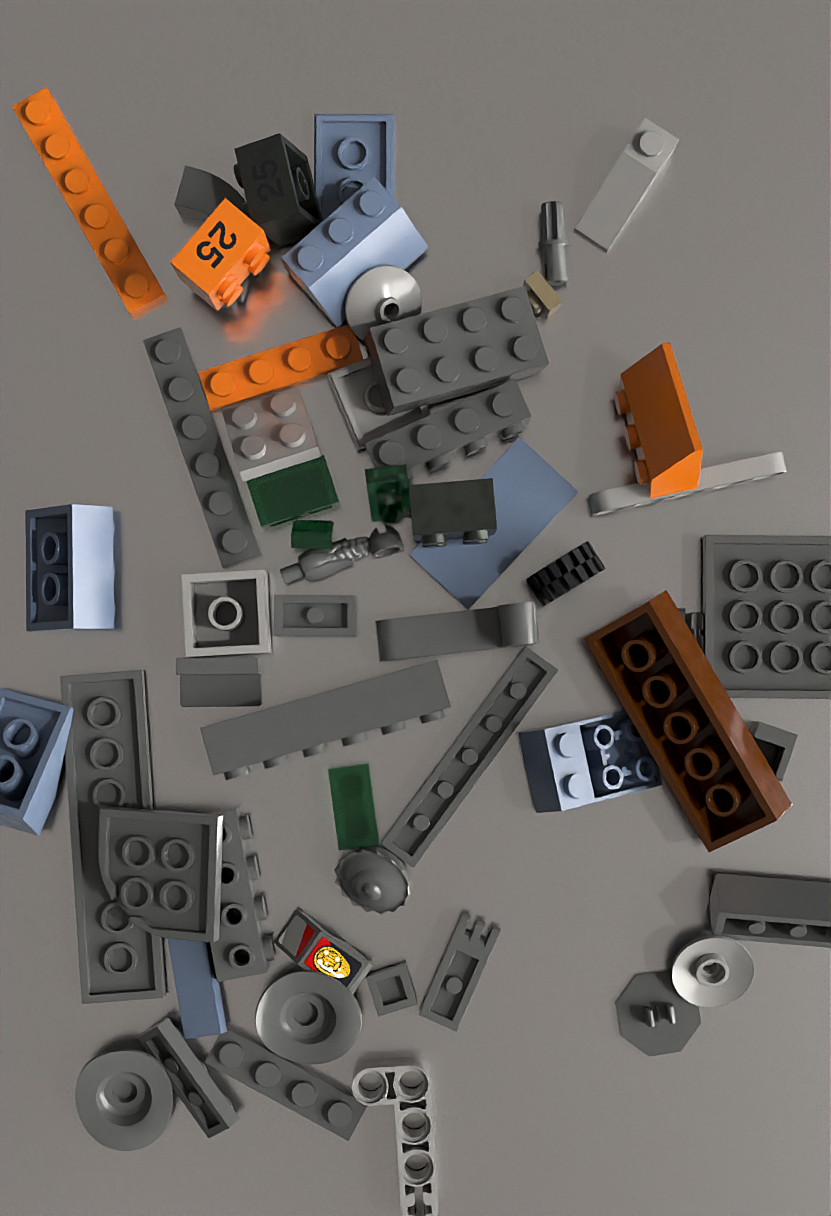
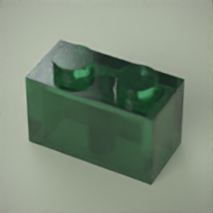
(293, 493)

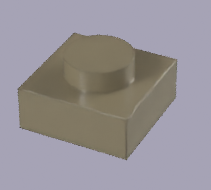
(541, 295)

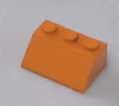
(660, 424)

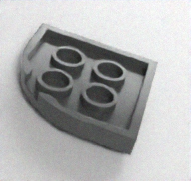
(164, 869)

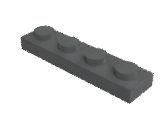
(286, 1082)

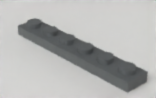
(202, 447)
(469, 756)

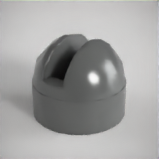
(385, 543)

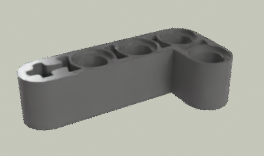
(457, 632)

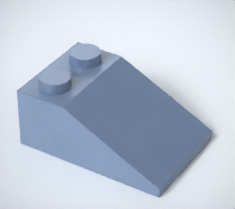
(30, 758)

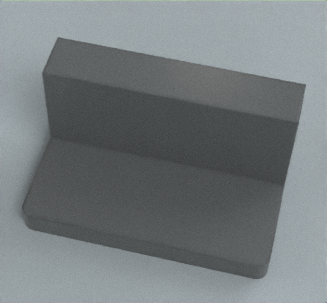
(220, 681)

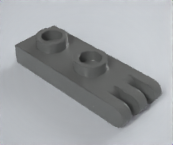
(458, 973)

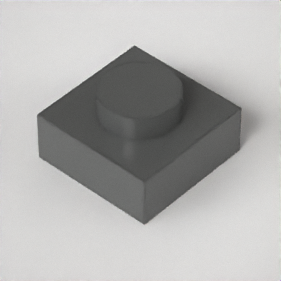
(391, 989)

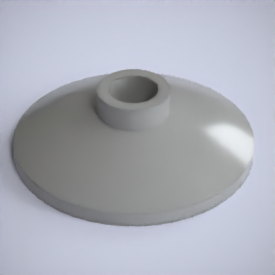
(374, 291)
(717, 983)

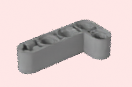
(408, 1141)

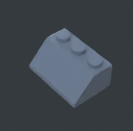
(358, 235)
(70, 568)

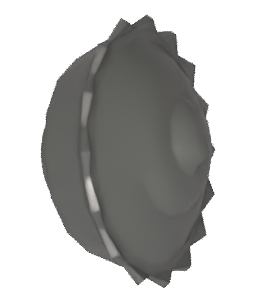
(373, 879)

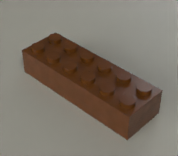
(688, 722)

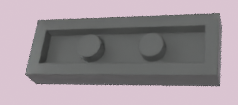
(189, 1078)

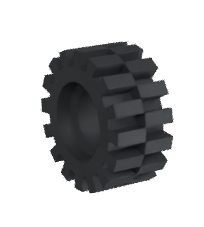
(565, 573)

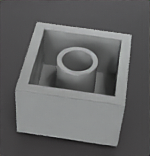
(226, 613)

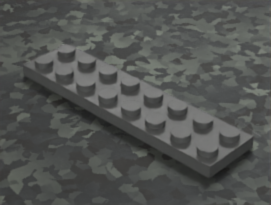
(108, 768)

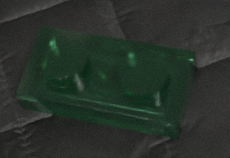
(388, 493)
(353, 806)

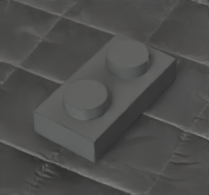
(314, 615)

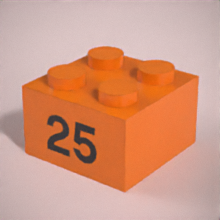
(222, 255)

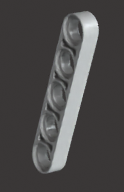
(710, 478)

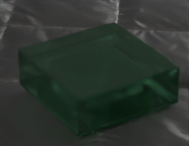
(312, 534)

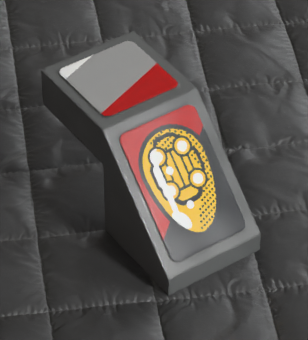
(321, 952)

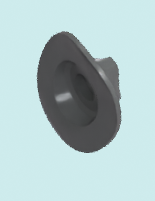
(308, 1017)
(124, 1099)

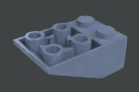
(587, 762)

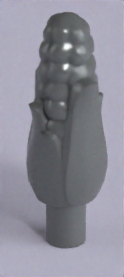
(320, 563)

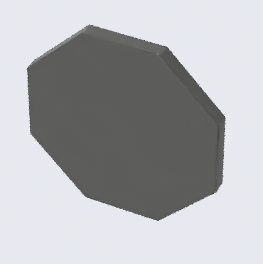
(655, 1014)

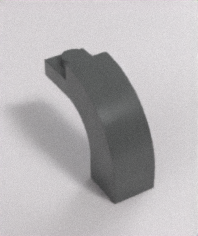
(200, 196)

